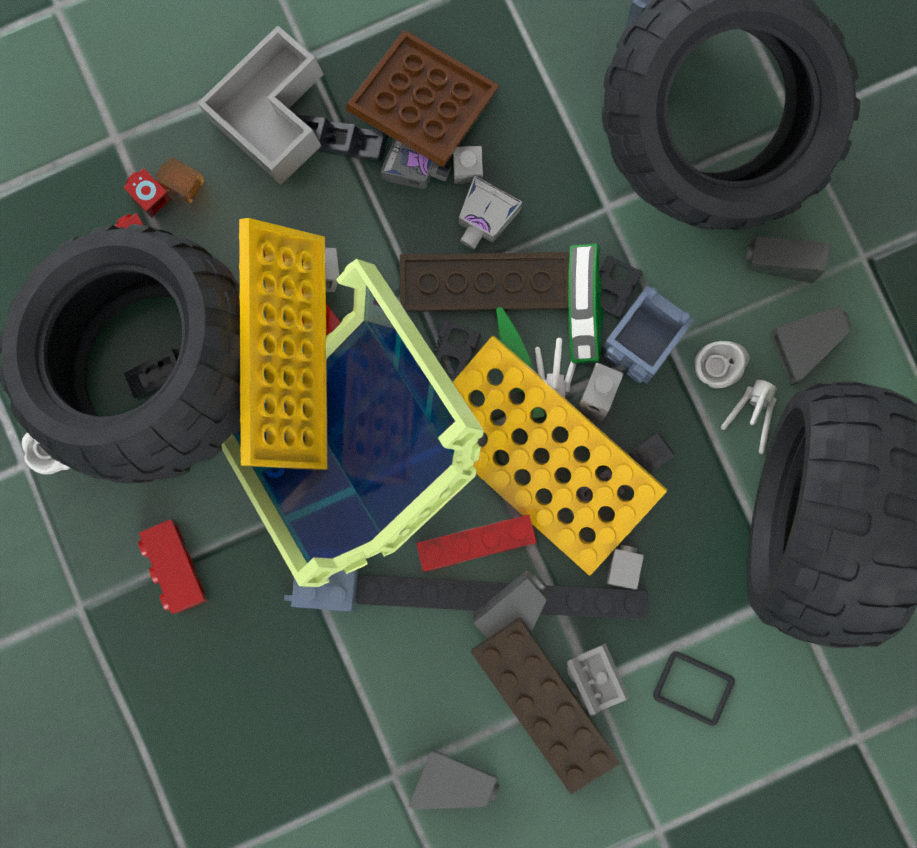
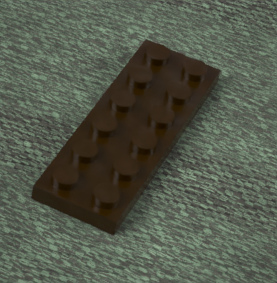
(484, 281)
(545, 706)

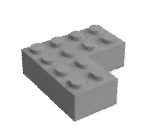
(255, 104)

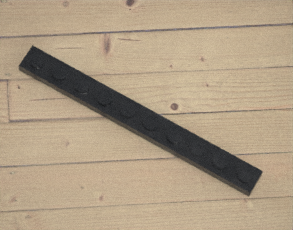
(474, 594)

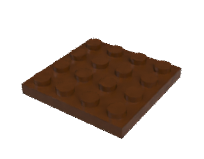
(422, 98)

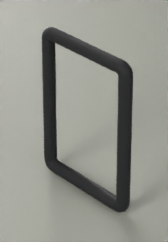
(714, 721)

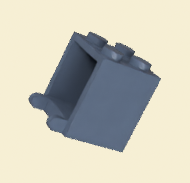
(646, 335)
(336, 595)

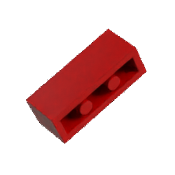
(172, 567)

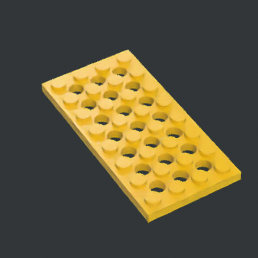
(254, 299)
(562, 454)

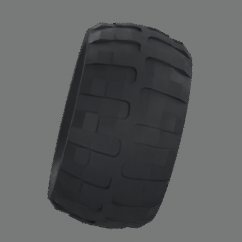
(798, 158)
(61, 316)
(837, 517)

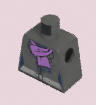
(411, 168)

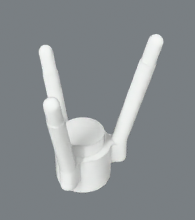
(555, 379)
(761, 397)

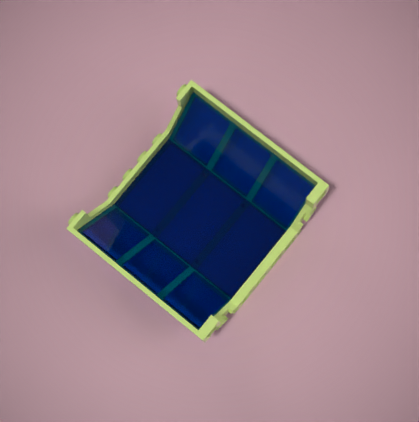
(394, 444)

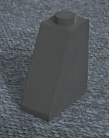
(788, 258)
(809, 340)
(519, 599)
(452, 784)

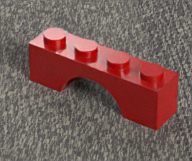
(476, 543)

